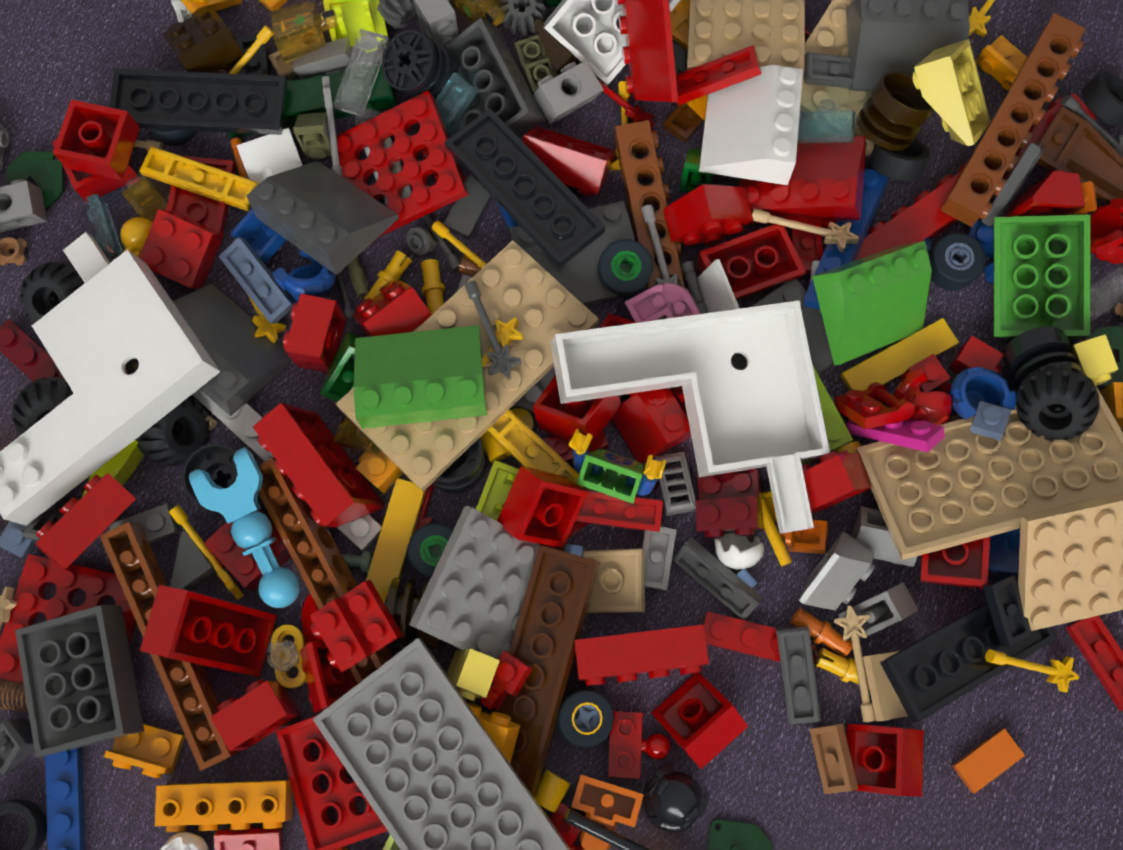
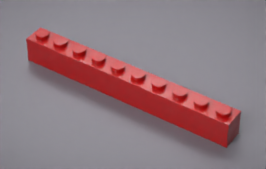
(924, 216)

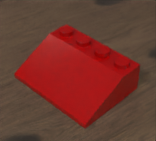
(648, 50)
(821, 187)
(316, 466)

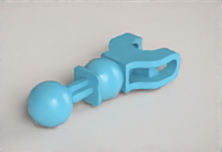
(250, 527)

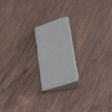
(330, 57)

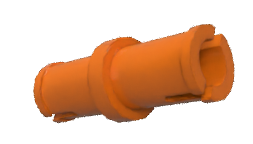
(822, 632)

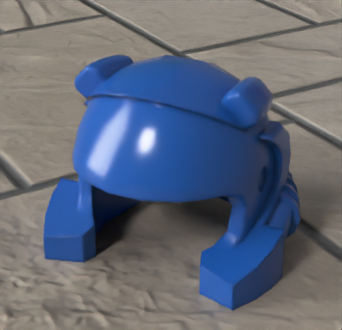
(307, 279)
(979, 385)

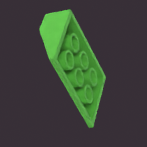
(1042, 274)
(874, 300)
(419, 377)

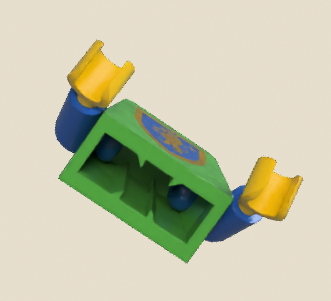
(612, 472)

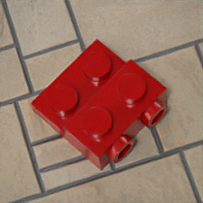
(354, 626)

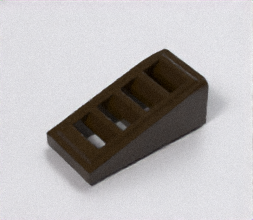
(557, 53)

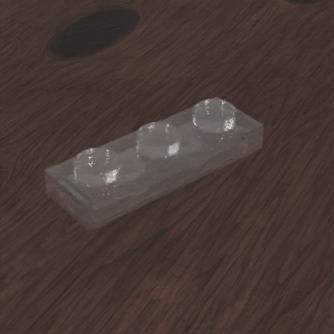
(361, 72)

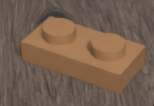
(833, 759)

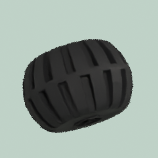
(48, 287)
(37, 401)
(1057, 402)
(176, 434)

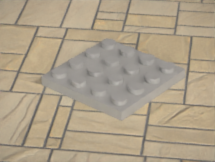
(477, 586)

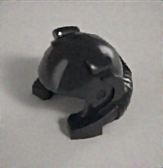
(673, 800)

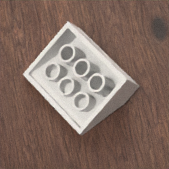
(592, 33)
(754, 127)

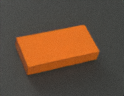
(988, 760)

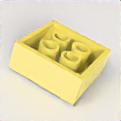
(954, 91)

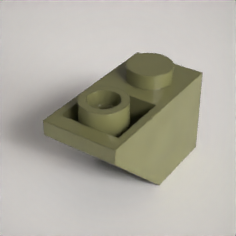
(313, 135)

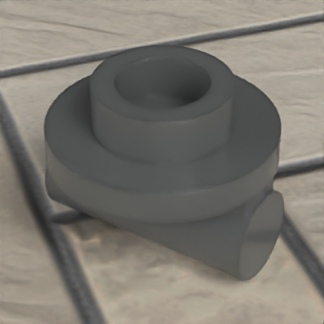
(420, 241)

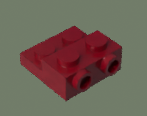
(729, 504)

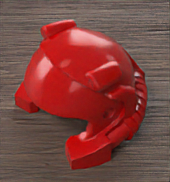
(1107, 232)
(929, 406)

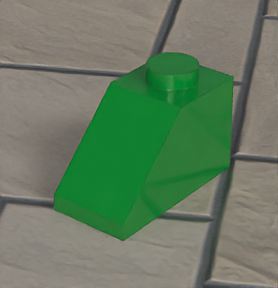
(691, 176)
(341, 371)

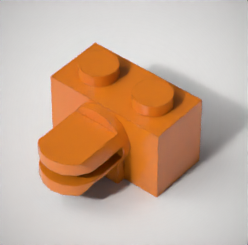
(605, 805)

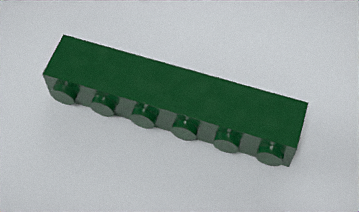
(307, 97)

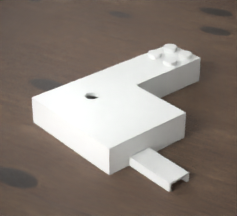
(91, 337)
(735, 416)

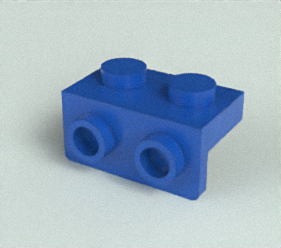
(259, 236)

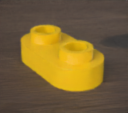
(281, 634)

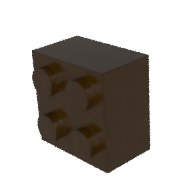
(203, 42)

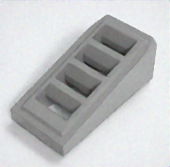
(677, 507)

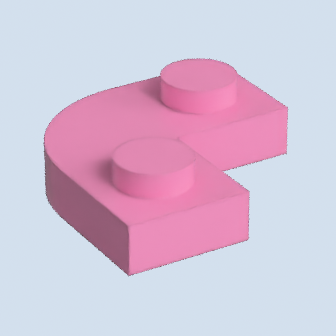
(662, 300)

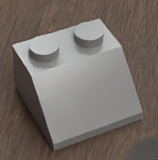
(838, 573)

